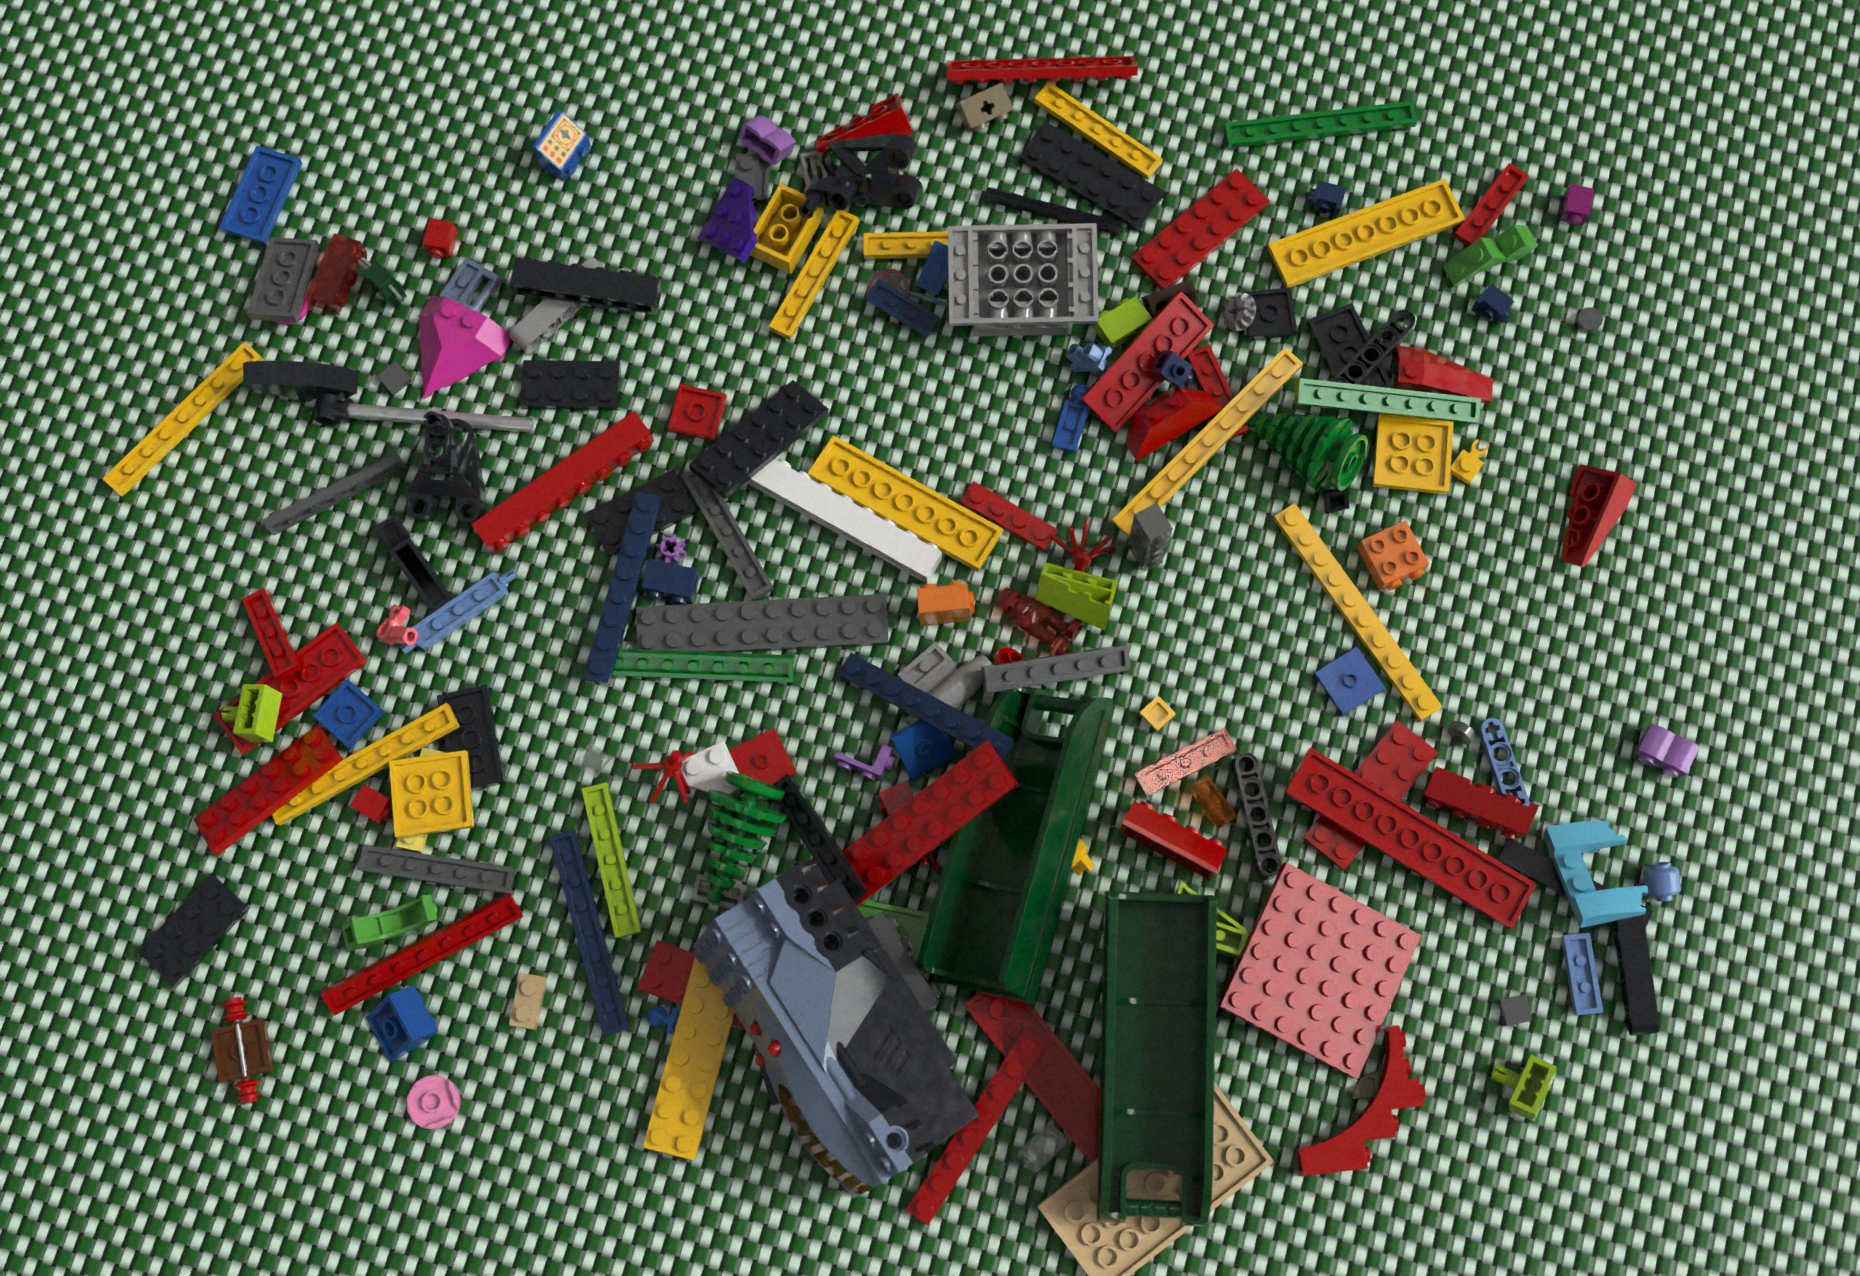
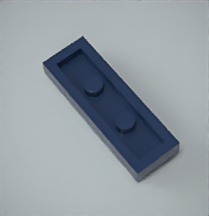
(902, 308)

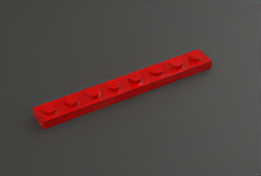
(421, 954)
(971, 1136)

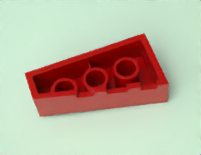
(1480, 804)

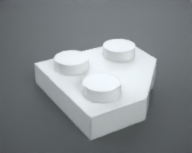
(708, 769)

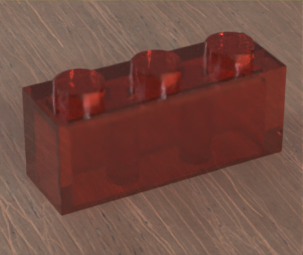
(336, 274)

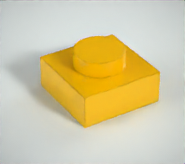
(1157, 714)

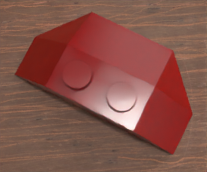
(1168, 418)

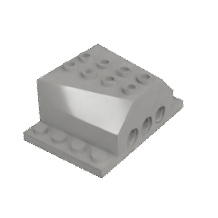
(1023, 278)

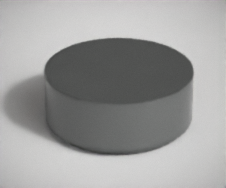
(1589, 320)
(1461, 732)

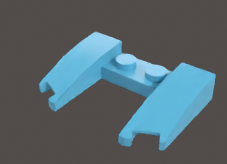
(1590, 906)

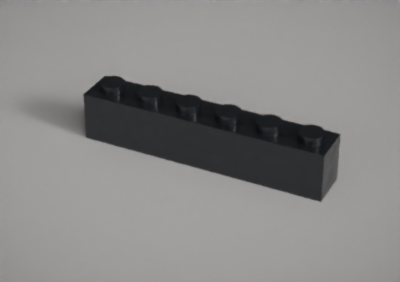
(586, 285)

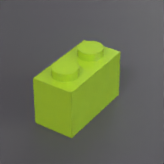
(1122, 322)

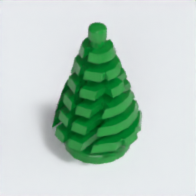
(1314, 446)
(736, 835)

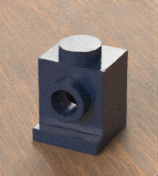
(1327, 198)
(1494, 305)
(1166, 367)

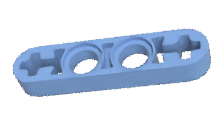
(1499, 767)

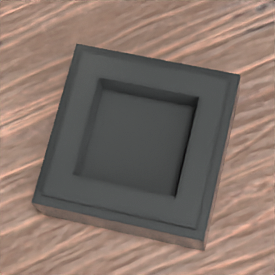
(394, 378)
(1515, 1010)

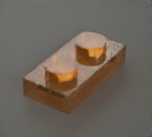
(1212, 801)

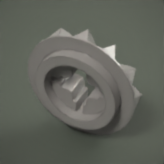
(1244, 317)

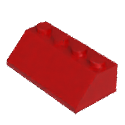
(1173, 840)

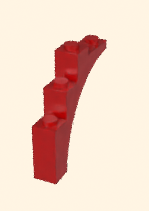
(1347, 1148)

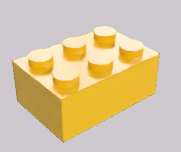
(783, 231)

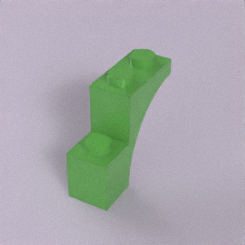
(1488, 252)
(393, 923)

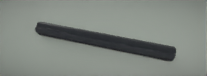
(1052, 210)

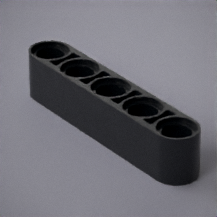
(1377, 349)
(1260, 804)
(1636, 976)

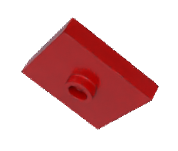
(697, 412)
(763, 758)

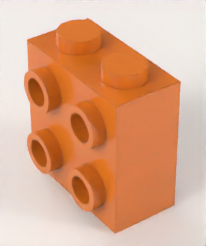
(1393, 556)
(945, 603)

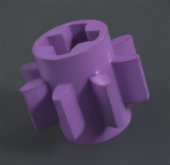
(666, 544)

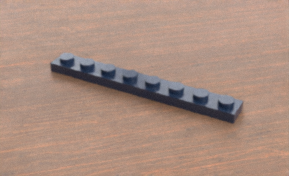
(622, 588)
(923, 705)
(589, 933)

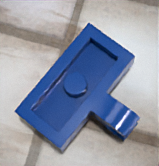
(935, 268)

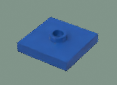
(1349, 681)
(348, 714)
(922, 747)

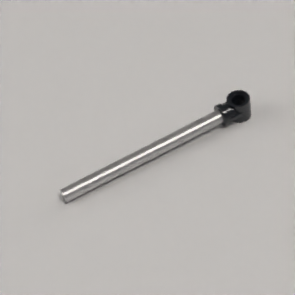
(331, 409)

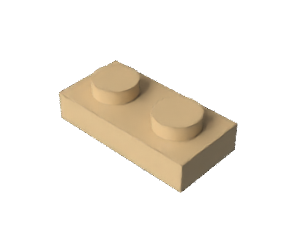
(528, 1001)

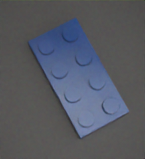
(260, 195)

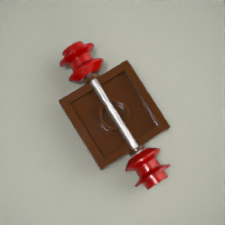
(242, 1050)

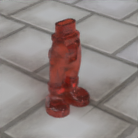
(1027, 612)

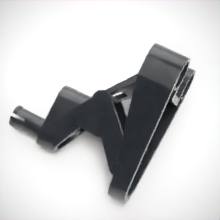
(849, 181)
(428, 491)

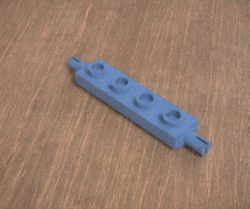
(461, 610)

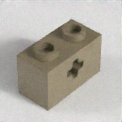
(998, 103)

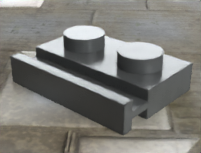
(756, 172)

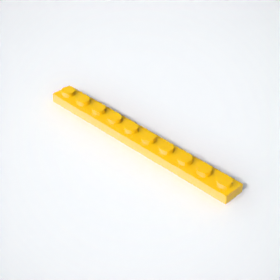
(1211, 437)
(1357, 613)

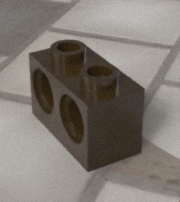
(1166, 294)

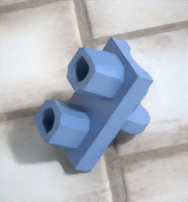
(1089, 358)

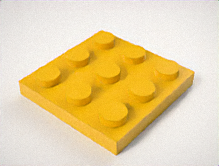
(1413, 454)
(431, 794)

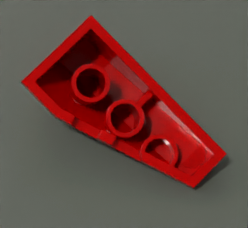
(886, 118)
(1427, 372)
(1596, 505)

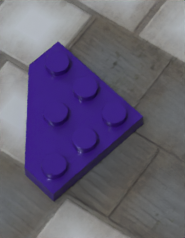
(732, 222)

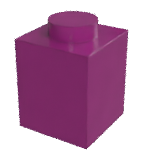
(1576, 204)

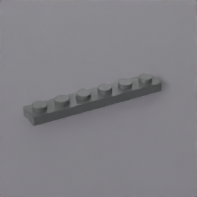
(327, 497)
(730, 537)
(1055, 668)
(436, 869)

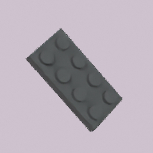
(283, 279)

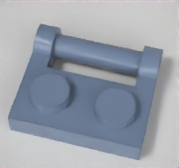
(467, 280)

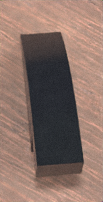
(299, 379)
(413, 562)

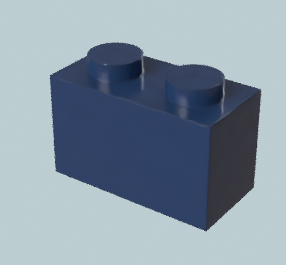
(670, 582)

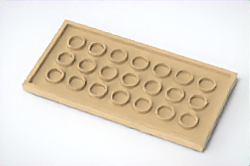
(1127, 1246)

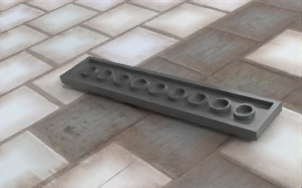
(765, 624)

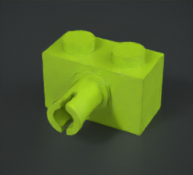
(256, 713)
(1528, 1087)

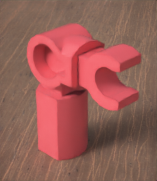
(393, 632)

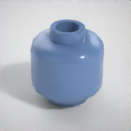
(1662, 880)

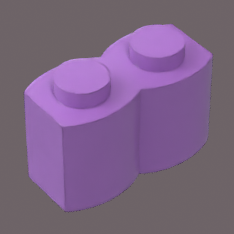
(765, 138)
(1666, 750)

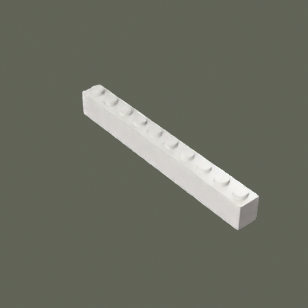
(848, 519)

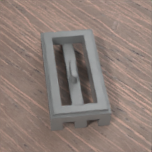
(811, 155)
(695, 897)

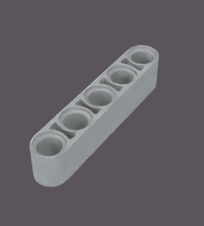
(545, 319)

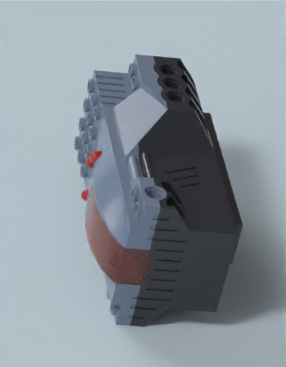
(835, 1028)

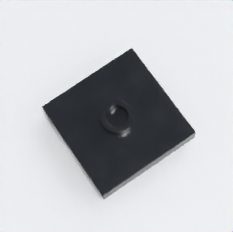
(1273, 314)

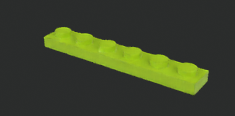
(611, 860)

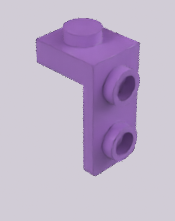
(884, 761)

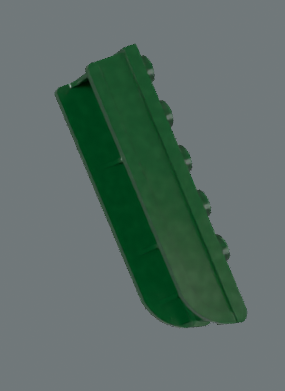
(1015, 858)
(1157, 1052)

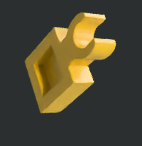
(1468, 464)

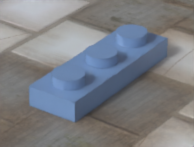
(1582, 974)

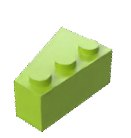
(1077, 593)
(1230, 934)

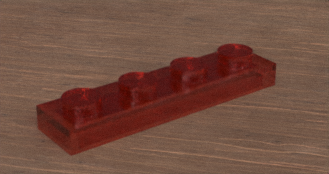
(1185, 762)

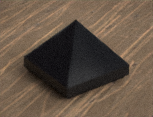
(1336, 500)

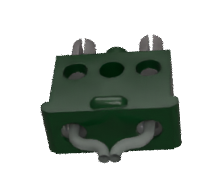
(383, 282)

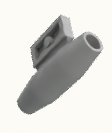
(936, 675)

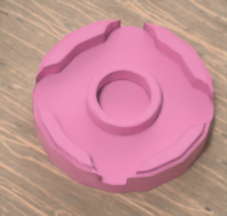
(433, 1102)

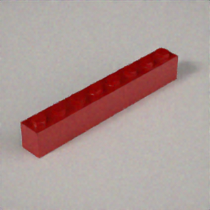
(563, 483)

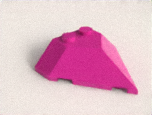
(456, 343)

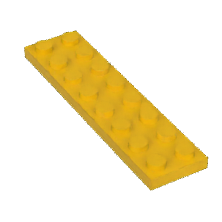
(1365, 233)
(906, 503)
(690, 1069)

